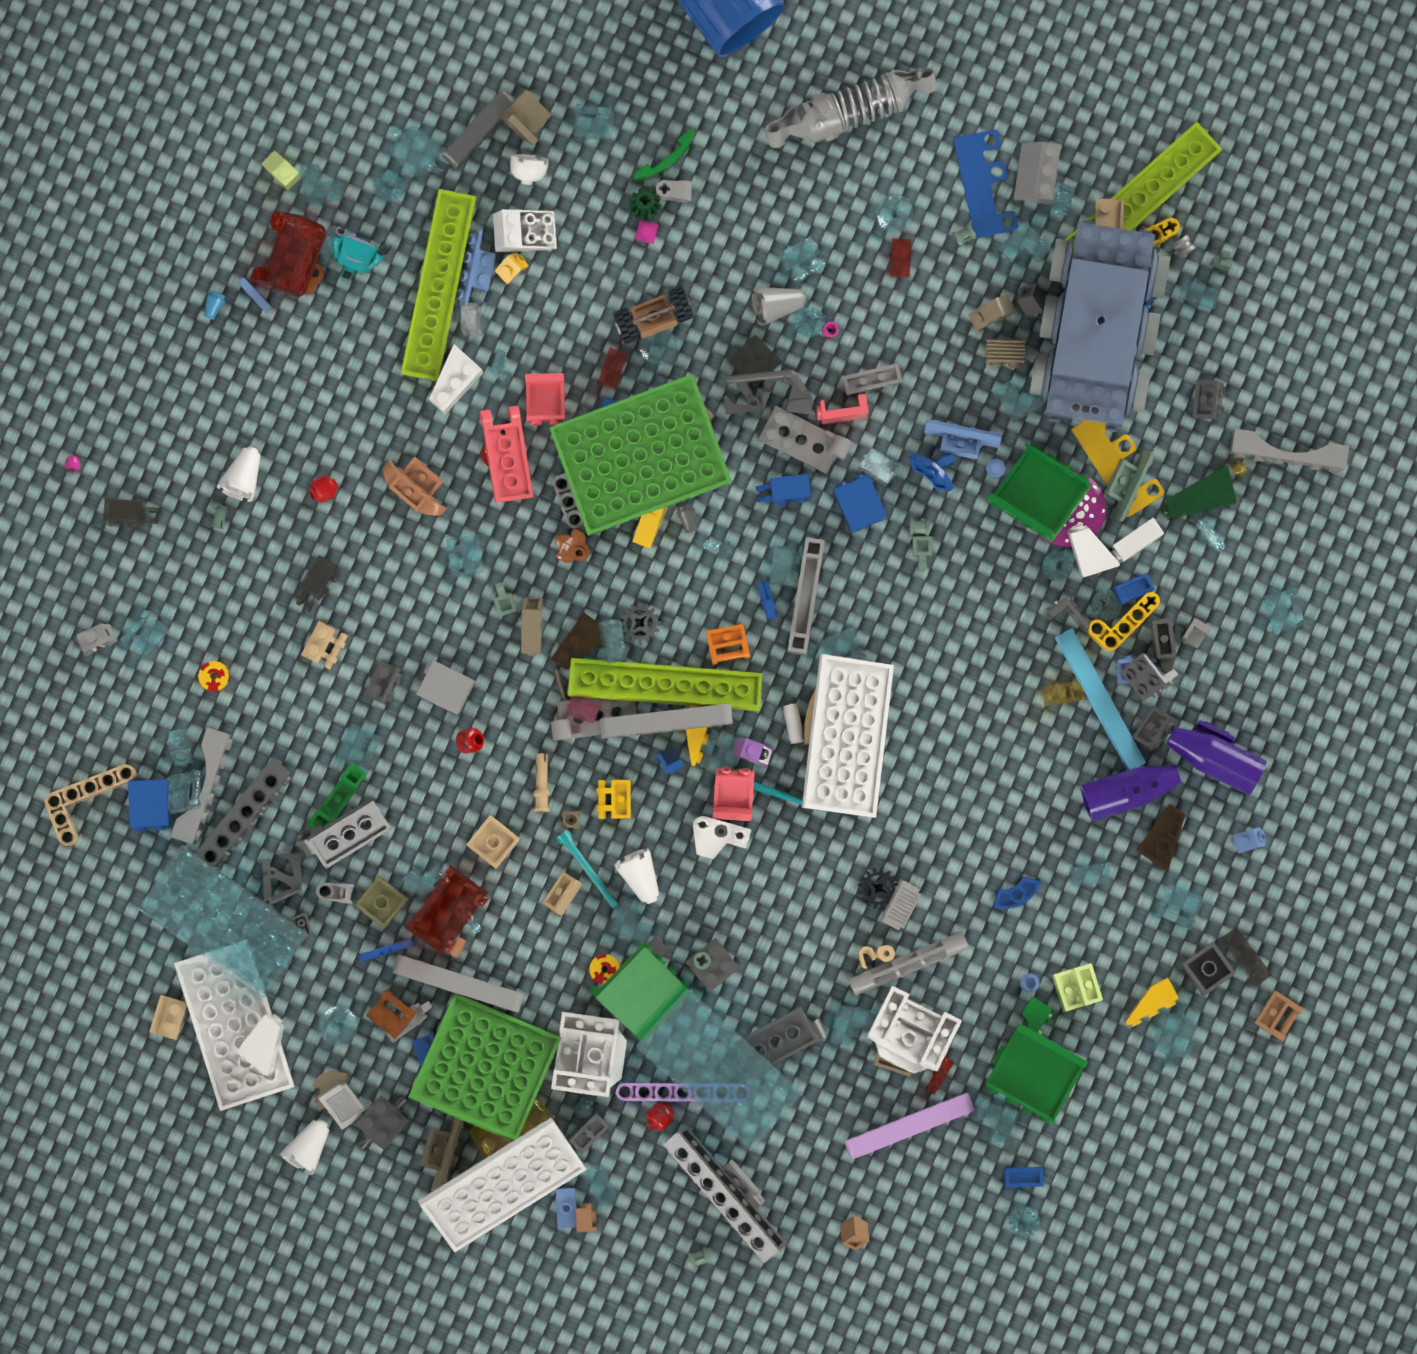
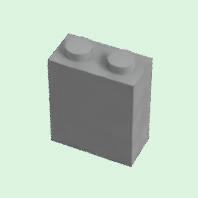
(445, 687)

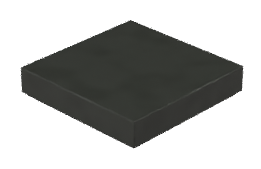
(755, 358)

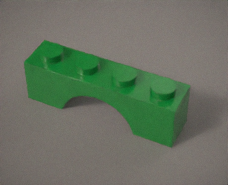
(1035, 1015)

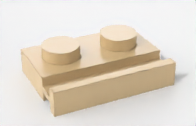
(1109, 213)
(168, 1017)

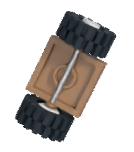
(653, 315)

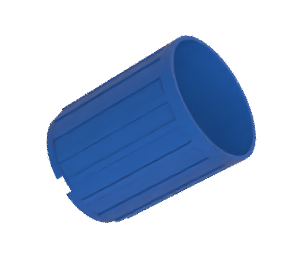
(732, 23)

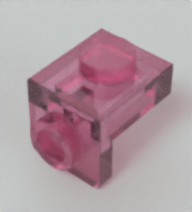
(582, 710)

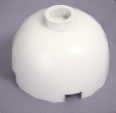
(528, 168)

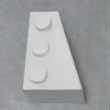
(455, 380)

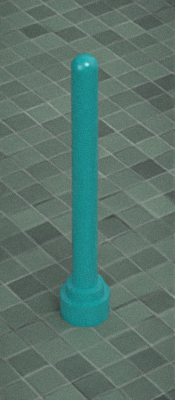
(778, 793)
(566, 839)

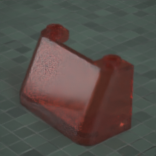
(293, 254)
(447, 910)

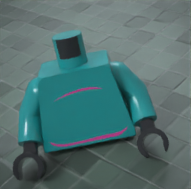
(355, 253)

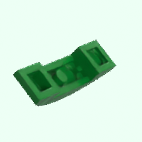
(647, 172)
(338, 797)

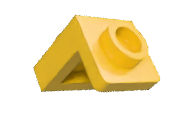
(511, 267)

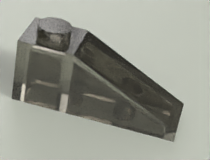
(1246, 957)

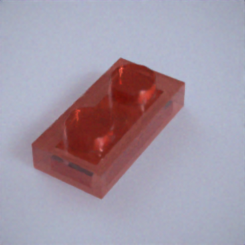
(900, 258)
(612, 369)

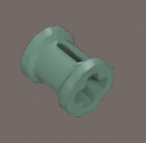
(964, 235)
(919, 527)
(707, 957)
(705, 1259)

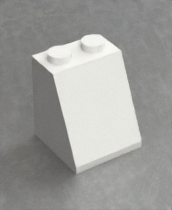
(263, 1044)

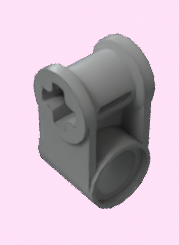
(677, 190)
(337, 892)

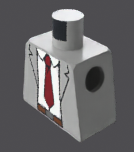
(96, 638)

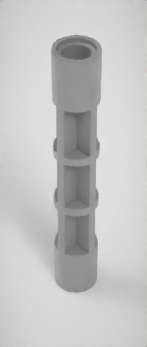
(908, 963)

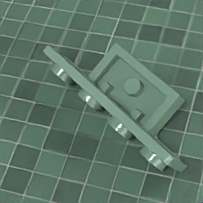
(1126, 482)

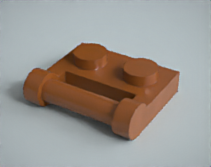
(387, 1019)

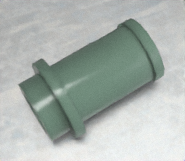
(219, 517)

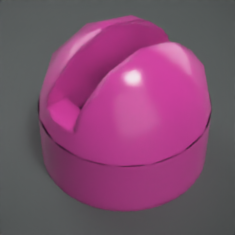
(831, 326)
(72, 463)

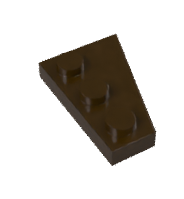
(579, 642)
(1162, 838)

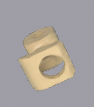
(883, 953)

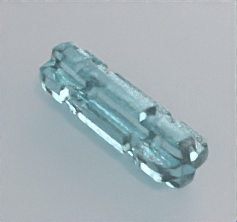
(1211, 535)

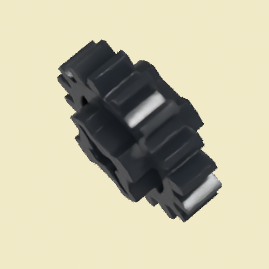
(867, 881)

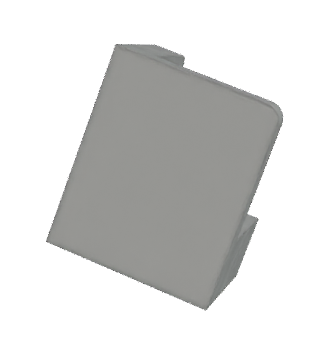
(1195, 633)

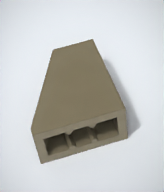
(532, 626)

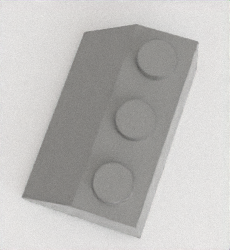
(1037, 172)

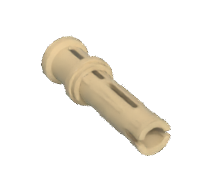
(541, 793)

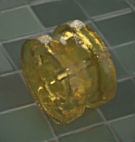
(1239, 469)

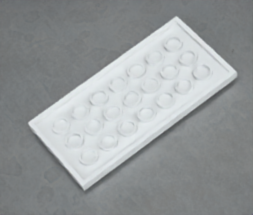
(847, 736)
(223, 1017)
(502, 1185)

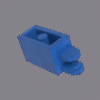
(786, 489)

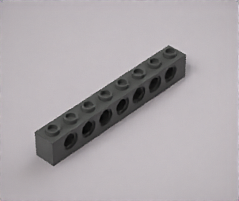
(282, 776)
(733, 1198)

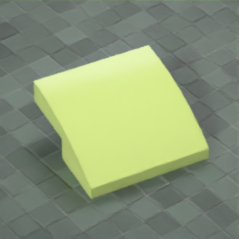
(1077, 987)

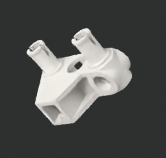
(710, 842)

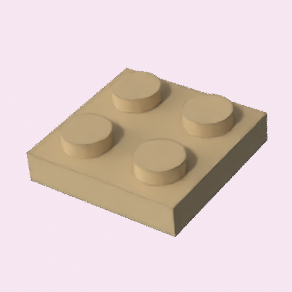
(493, 842)

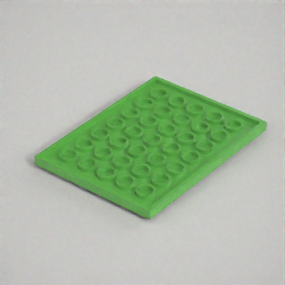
(640, 454)

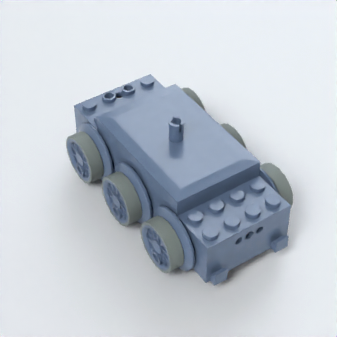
(1100, 325)

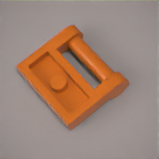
(727, 637)

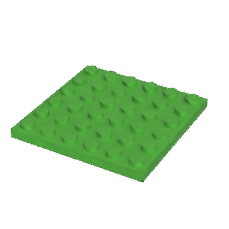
(485, 1067)

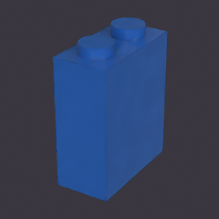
(859, 503)
(149, 804)

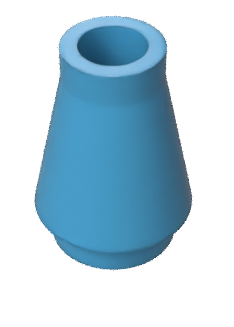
(214, 303)

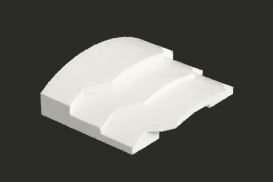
(911, 1033)
(588, 1054)

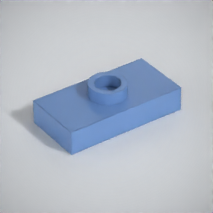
(255, 293)
(566, 1207)

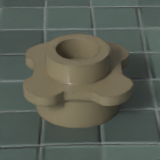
(574, 815)

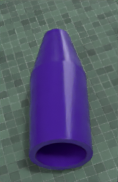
(1213, 754)
(1127, 790)

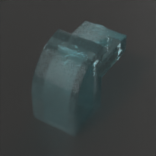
(422, 884)

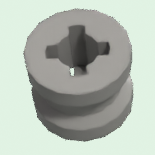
(1183, 247)

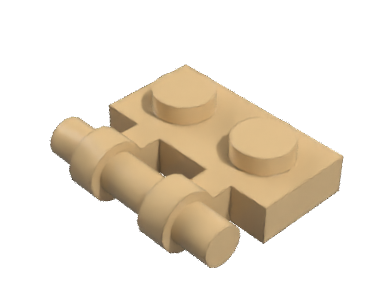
(320, 641)

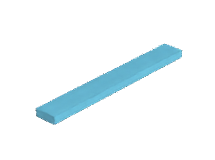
(1100, 699)

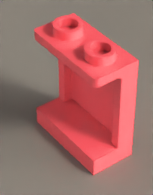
(545, 398)
(845, 414)
(733, 794)

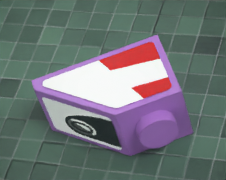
(752, 751)

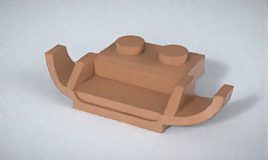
(415, 486)

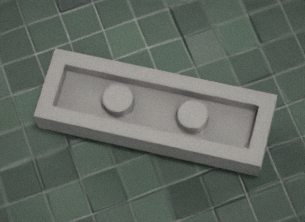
(872, 379)

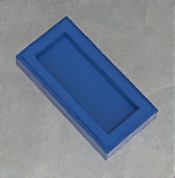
(1133, 589)
(1023, 1177)

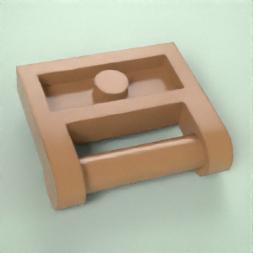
(1273, 1012)

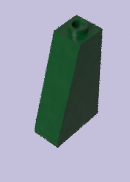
(1205, 495)

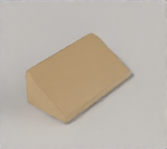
(562, 893)

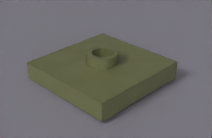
(381, 902)

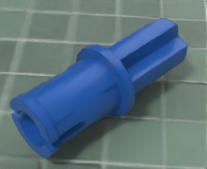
(767, 600)

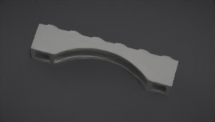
(1249, 444)
(806, 596)
(214, 747)

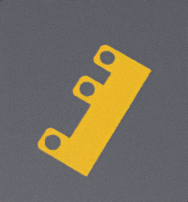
(1106, 457)

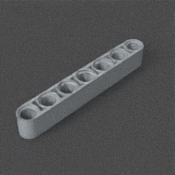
(666, 721)
(458, 983)

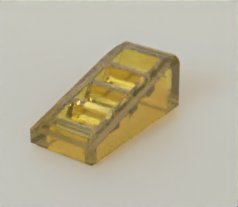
(1047, 696)

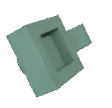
(1222, 261)
(922, 548)
(505, 602)

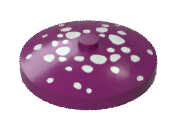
(1089, 512)

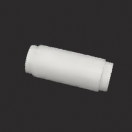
(793, 723)

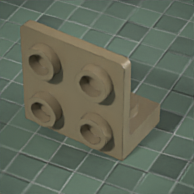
(526, 117)

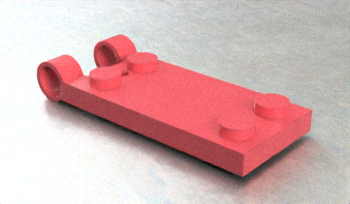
(507, 457)

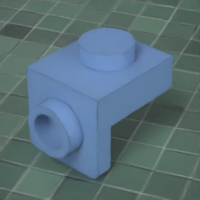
(1249, 840)

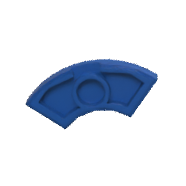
(931, 471)
(1017, 895)
(386, 950)

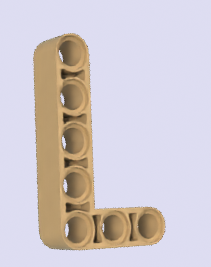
(82, 794)

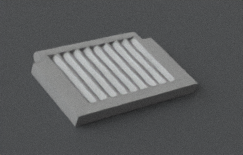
(901, 905)
(342, 1104)

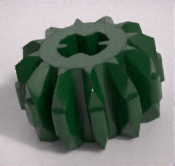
(644, 210)

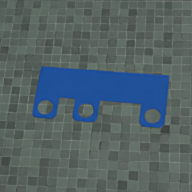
(976, 182)

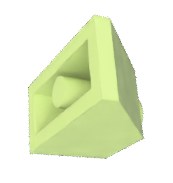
(281, 170)

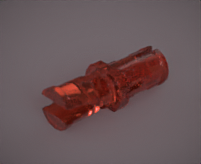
(939, 1076)

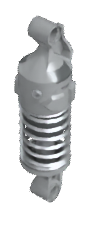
(832, 114)

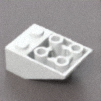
(524, 230)

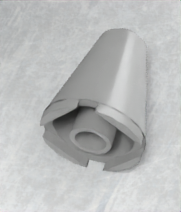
(776, 303)

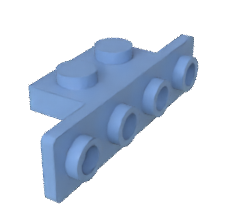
(476, 270)
(960, 439)

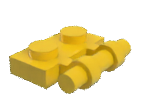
(620, 799)

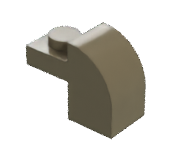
(991, 312)
(326, 1081)

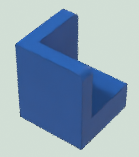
(670, 760)

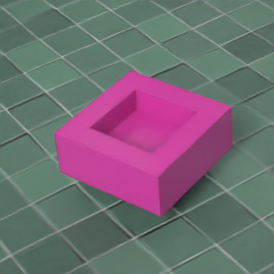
(646, 232)

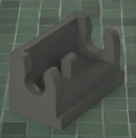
(587, 1132)

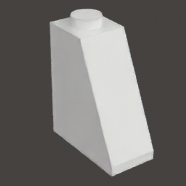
(1137, 540)
(1090, 552)

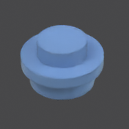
(995, 468)
(1029, 982)

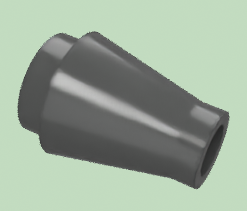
(687, 517)

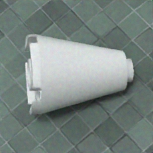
(242, 475)
(639, 875)
(307, 1147)

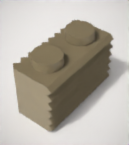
(1006, 352)

